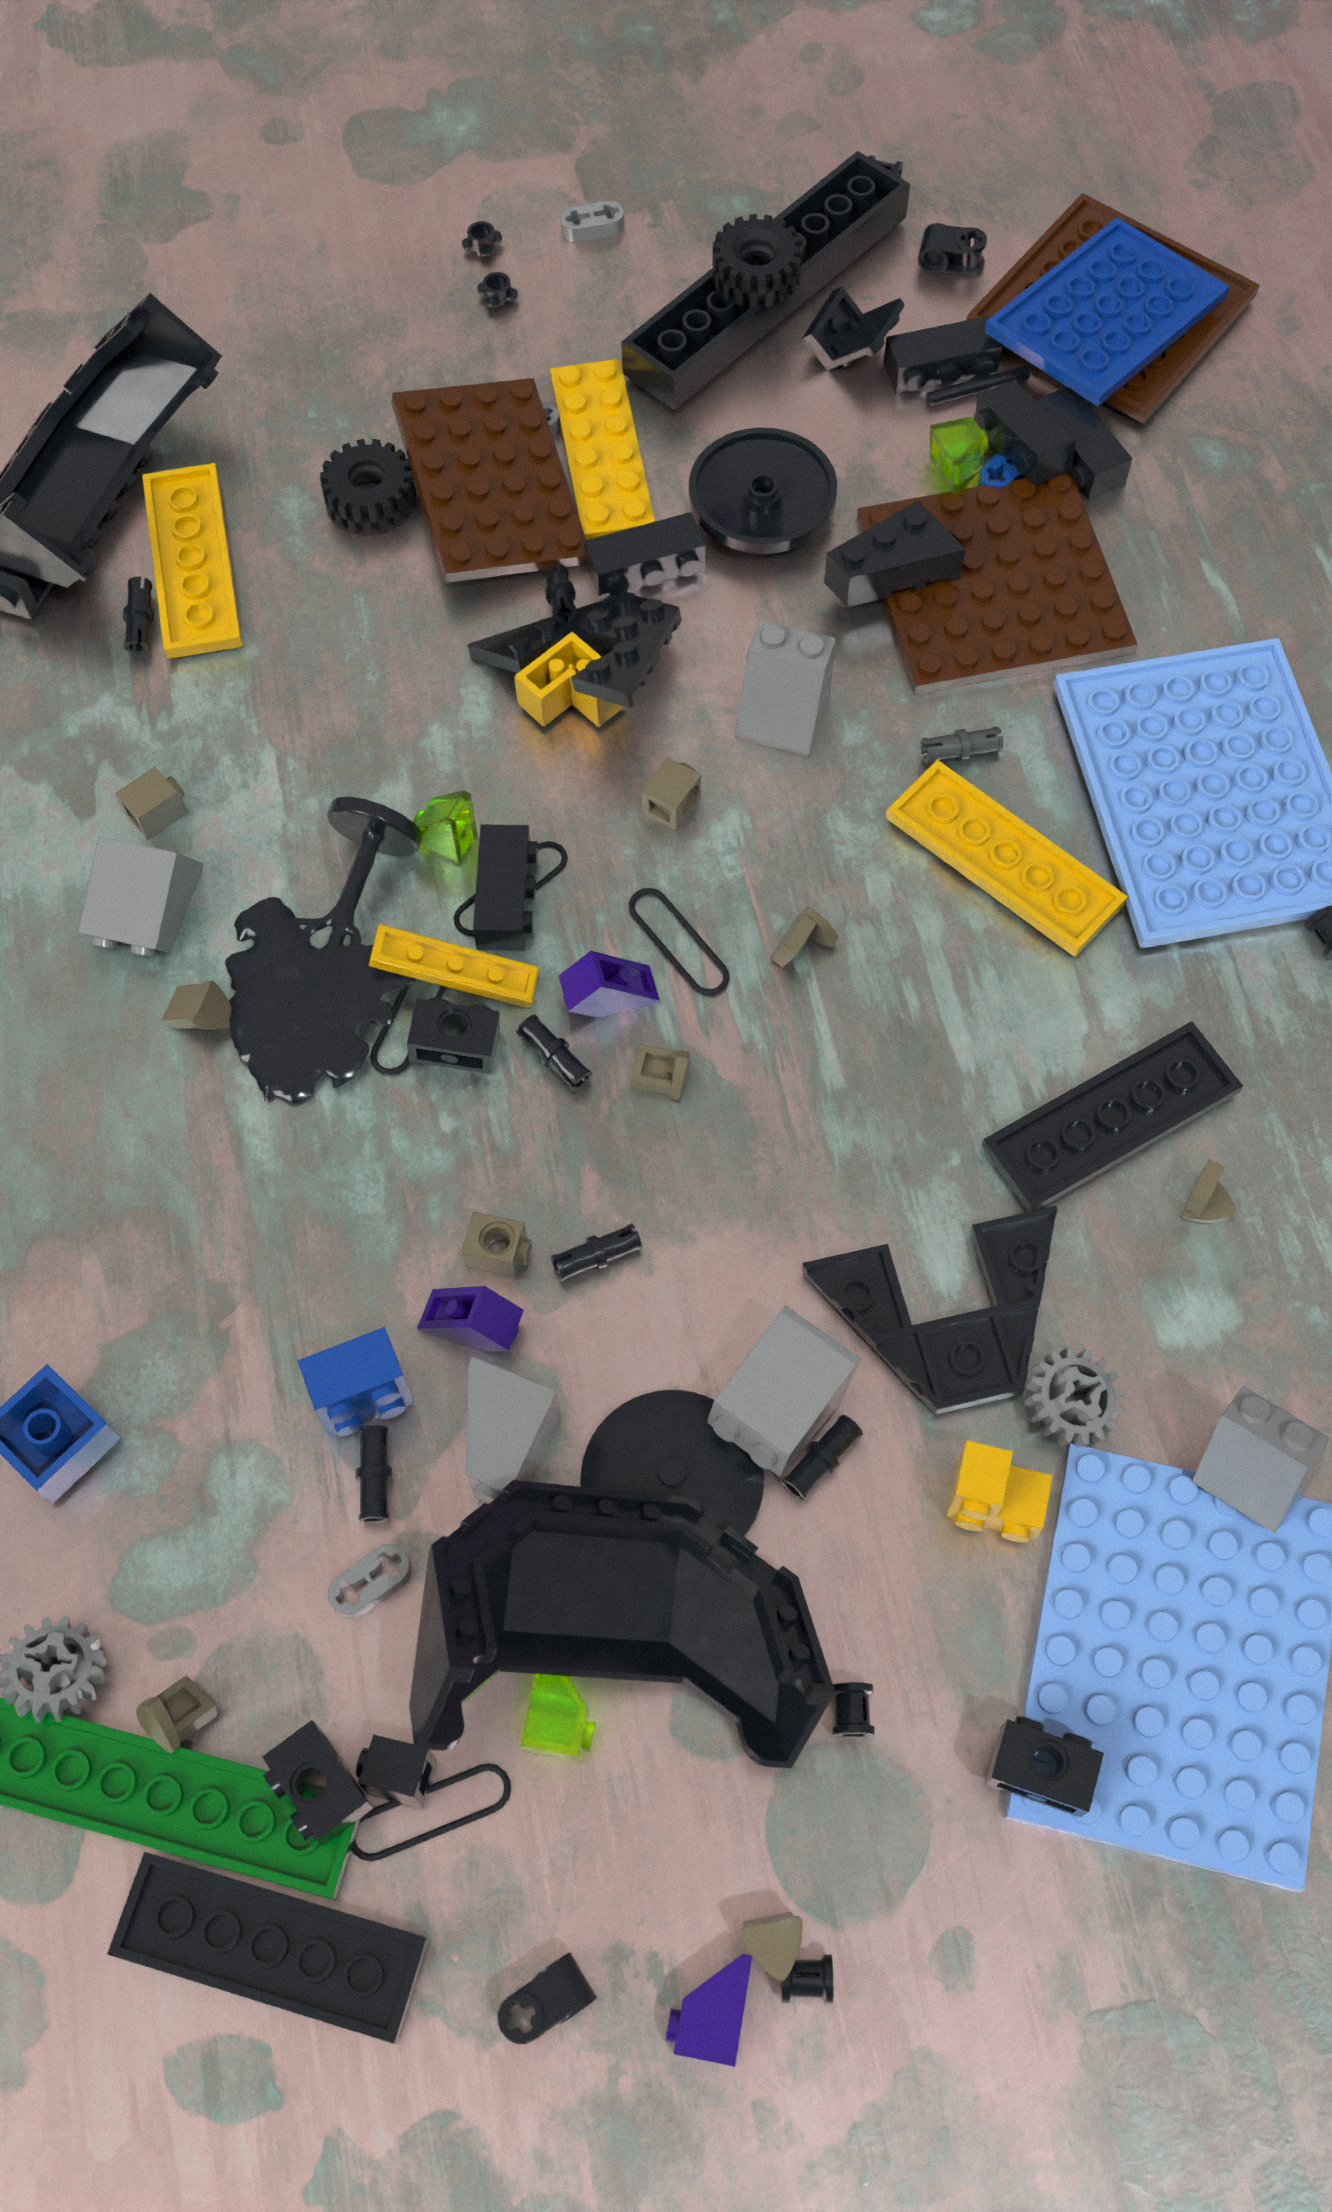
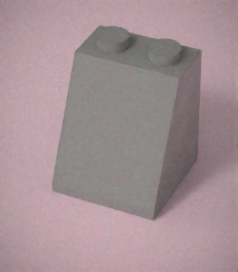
(785, 687)
(137, 896)
(783, 1391)
(506, 1428)
(1260, 1459)

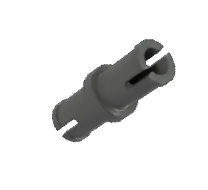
(961, 744)

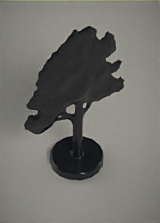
(301, 1002)

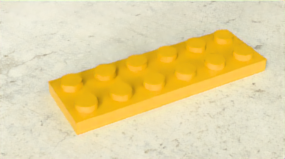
(601, 447)
(191, 561)
(1006, 858)

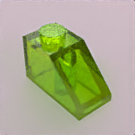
(958, 451)
(448, 827)
(557, 1720)

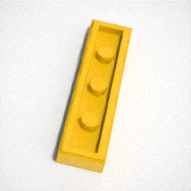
(453, 966)

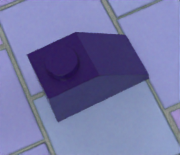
(607, 985)
(471, 1318)
(712, 2016)

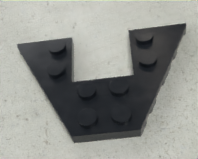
(623, 623)
(961, 1356)

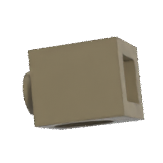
(671, 793)
(488, 1228)

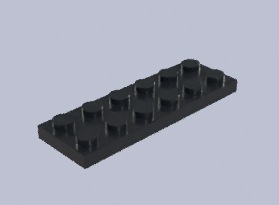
(1111, 1116)
(269, 1947)

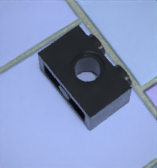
(469, 1051)
(1015, 1772)
(340, 1802)

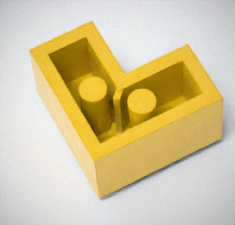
(547, 687)
(997, 1494)

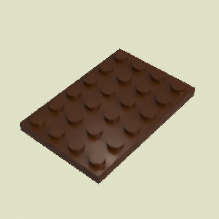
(489, 479)

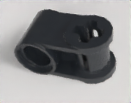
(948, 247)
(554, 1995)

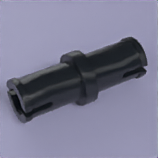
(560, 593)
(138, 615)
(554, 1052)
(596, 1252)
(822, 1457)
(373, 1473)

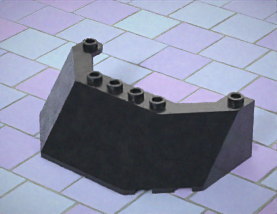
(94, 438)
(622, 1593)

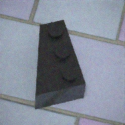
(892, 556)

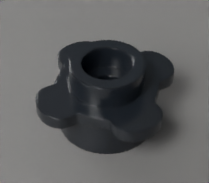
(481, 238)
(497, 289)

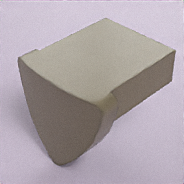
(805, 926)
(198, 1007)
(661, 1071)
(1209, 1199)
(175, 1713)
(774, 1942)

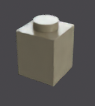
(152, 802)

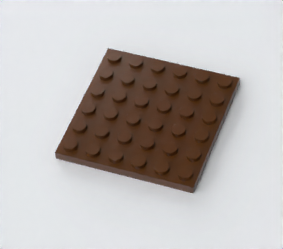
(1157, 380)
(1027, 592)

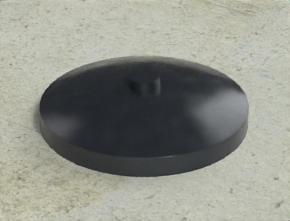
(762, 490)
(669, 1449)

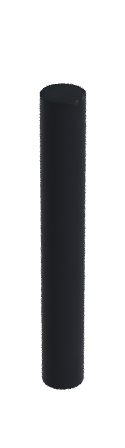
(977, 385)

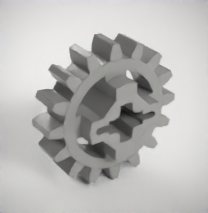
(1074, 1374)
(56, 1674)

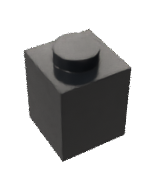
(395, 1771)

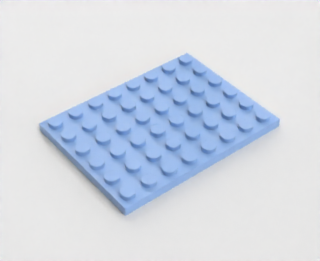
(1205, 789)
(1190, 1662)

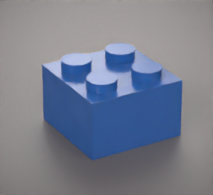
(356, 1383)
(52, 1434)

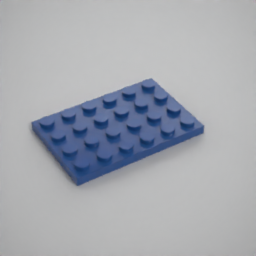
(1106, 311)

